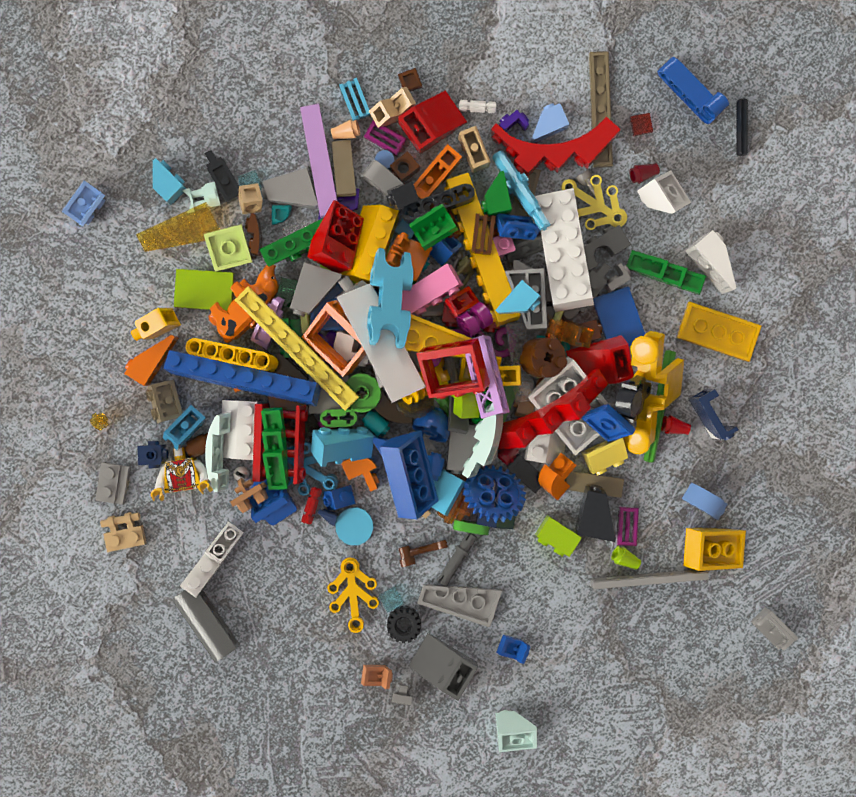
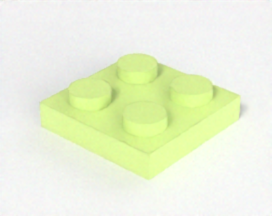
(228, 247)

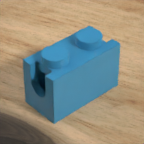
(184, 427)

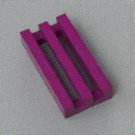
(399, 146)
(635, 510)

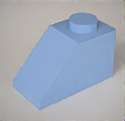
(550, 122)

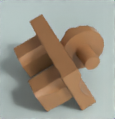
(242, 501)

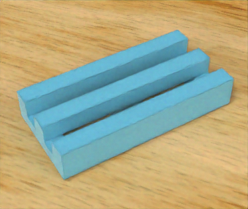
(349, 84)

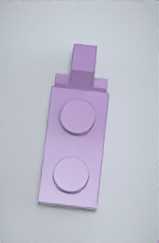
(259, 335)

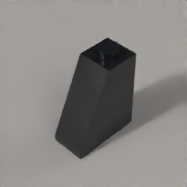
(594, 515)

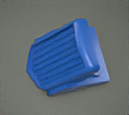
(274, 508)

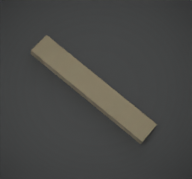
(600, 99)

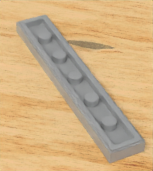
(648, 579)

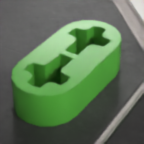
(338, 423)
(470, 527)

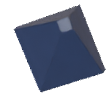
(329, 516)

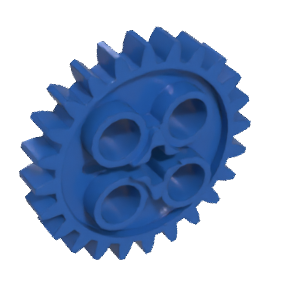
(505, 490)

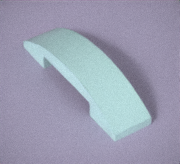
(214, 452)

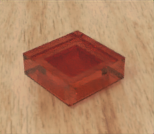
(641, 124)

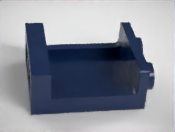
(708, 416)

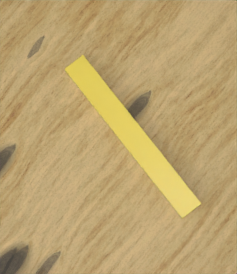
(297, 348)

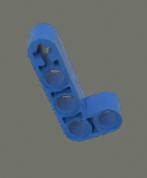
(692, 91)

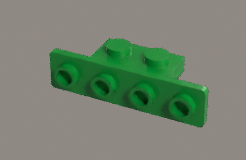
(290, 246)

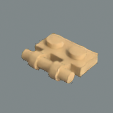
(123, 538)

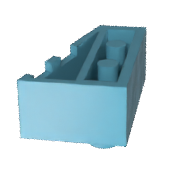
(341, 444)

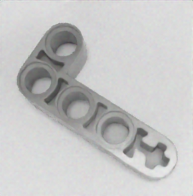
(382, 179)

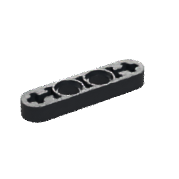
(436, 199)

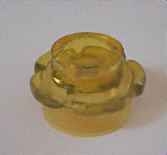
(99, 421)

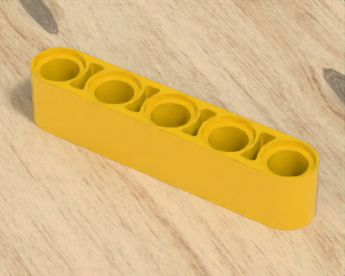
(239, 357)

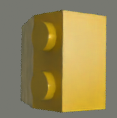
(714, 548)

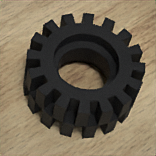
(401, 635)

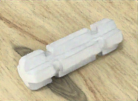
(477, 106)

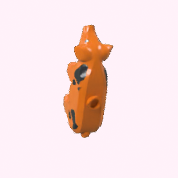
(236, 321)

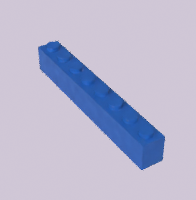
(243, 378)

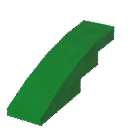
(666, 272)
(275, 448)

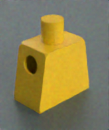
(155, 324)

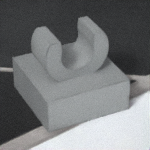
(401, 698)

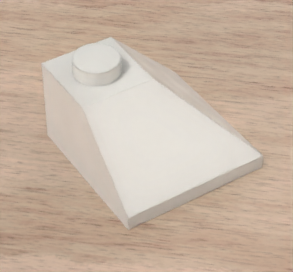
(664, 194)

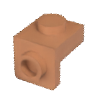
(376, 676)

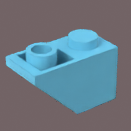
(165, 183)

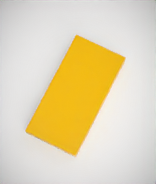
(718, 331)

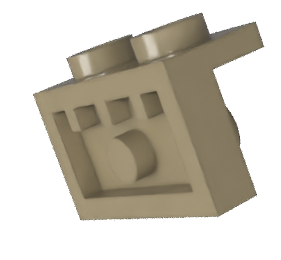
(164, 401)

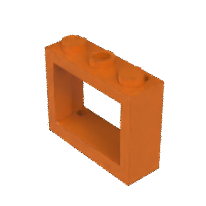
(326, 352)

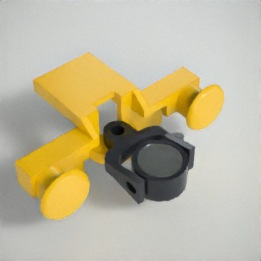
(634, 396)

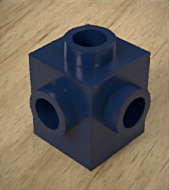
(152, 454)

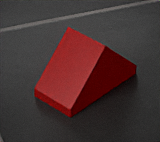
(461, 301)

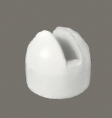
(243, 470)

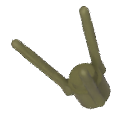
(464, 267)

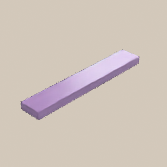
(318, 157)

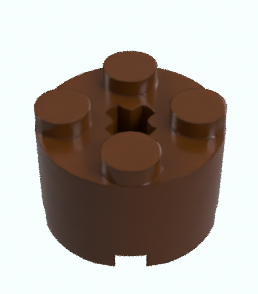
(543, 357)

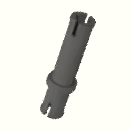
(461, 552)

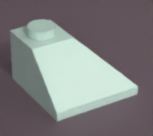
(514, 732)

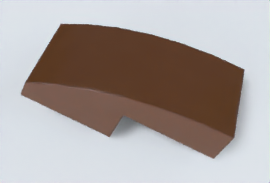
(253, 228)

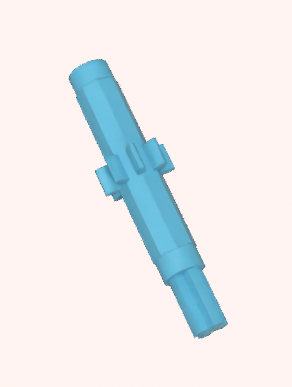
(518, 185)

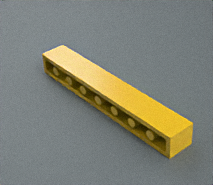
(488, 267)

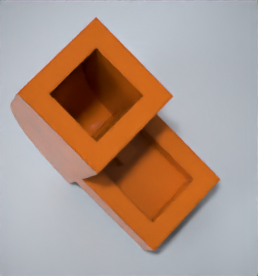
(359, 467)
(553, 477)

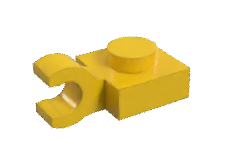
(443, 374)

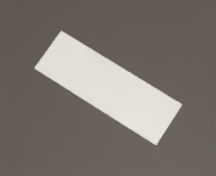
(390, 363)

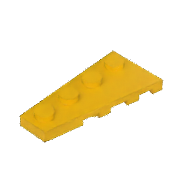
(425, 334)

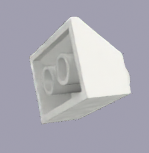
(240, 439)
(544, 447)

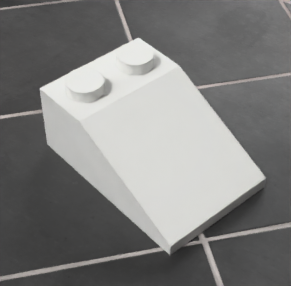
(713, 259)

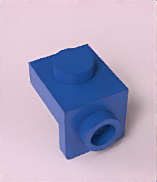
(338, 497)
(513, 648)

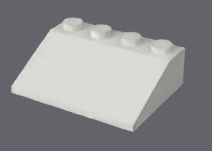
(574, 433)

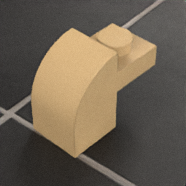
(388, 110)

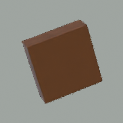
(410, 80)

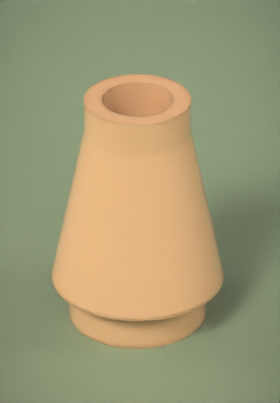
(346, 130)

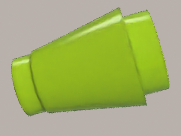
(625, 558)

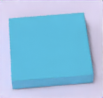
(447, 489)

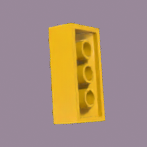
(376, 233)

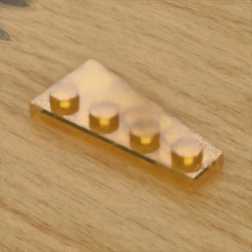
(180, 229)

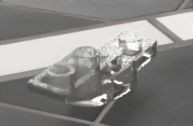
(516, 338)

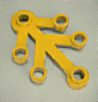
(352, 591)

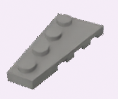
(463, 602)

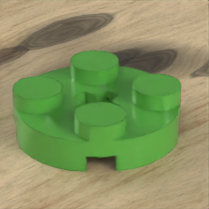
(373, 392)

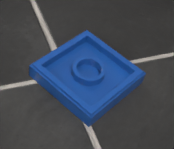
(608, 423)

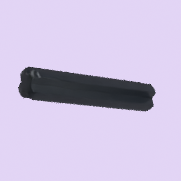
(742, 127)

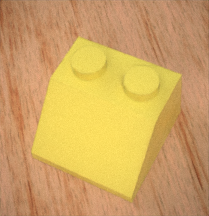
(605, 455)

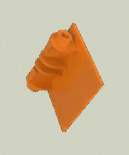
(404, 244)

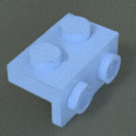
(84, 203)

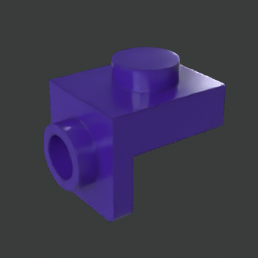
(508, 122)

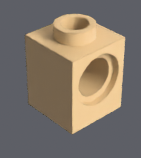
(250, 198)

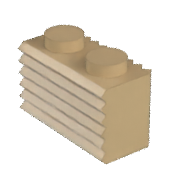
(474, 149)

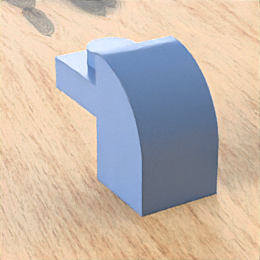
(704, 501)

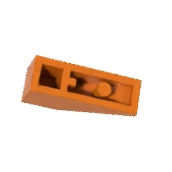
(437, 172)
(147, 364)

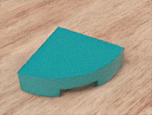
(280, 213)

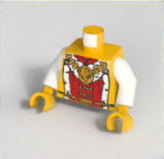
(181, 475)

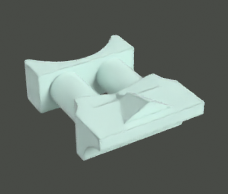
(210, 195)

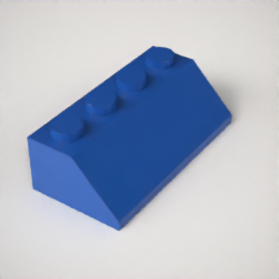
(409, 475)

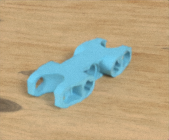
(388, 312)

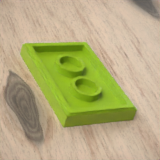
(202, 289)

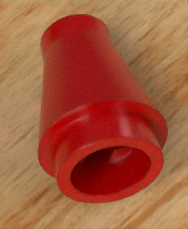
(675, 426)

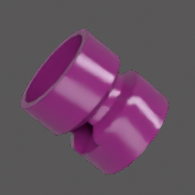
(472, 321)

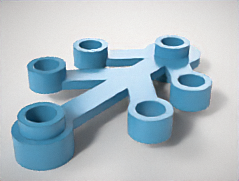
(312, 472)

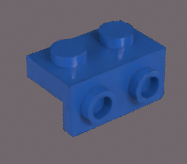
(516, 227)

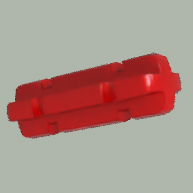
(311, 505)

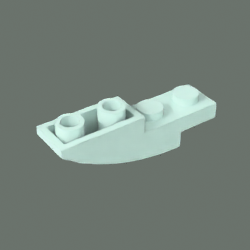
(489, 434)

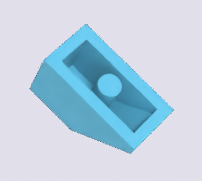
(520, 300)

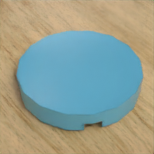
(354, 526)

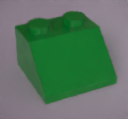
(497, 197)

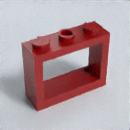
(458, 389)

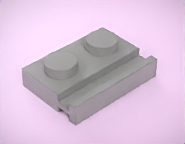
(113, 483)

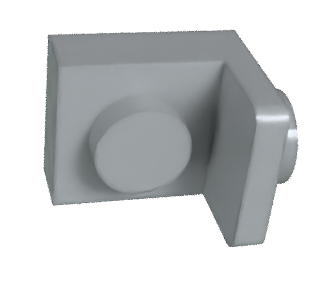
(616, 281)

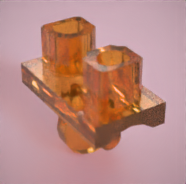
(455, 509)

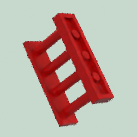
(299, 471)

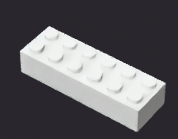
(565, 251)

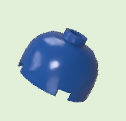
(434, 425)

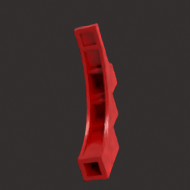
(584, 148)
(568, 407)

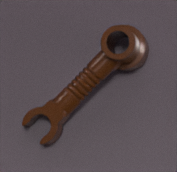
(407, 554)

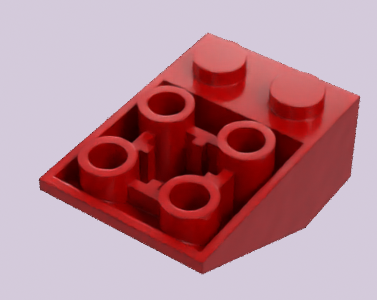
(431, 121)
(336, 238)
(609, 355)

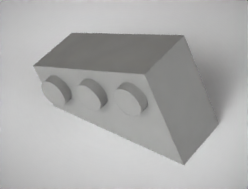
(537, 281)

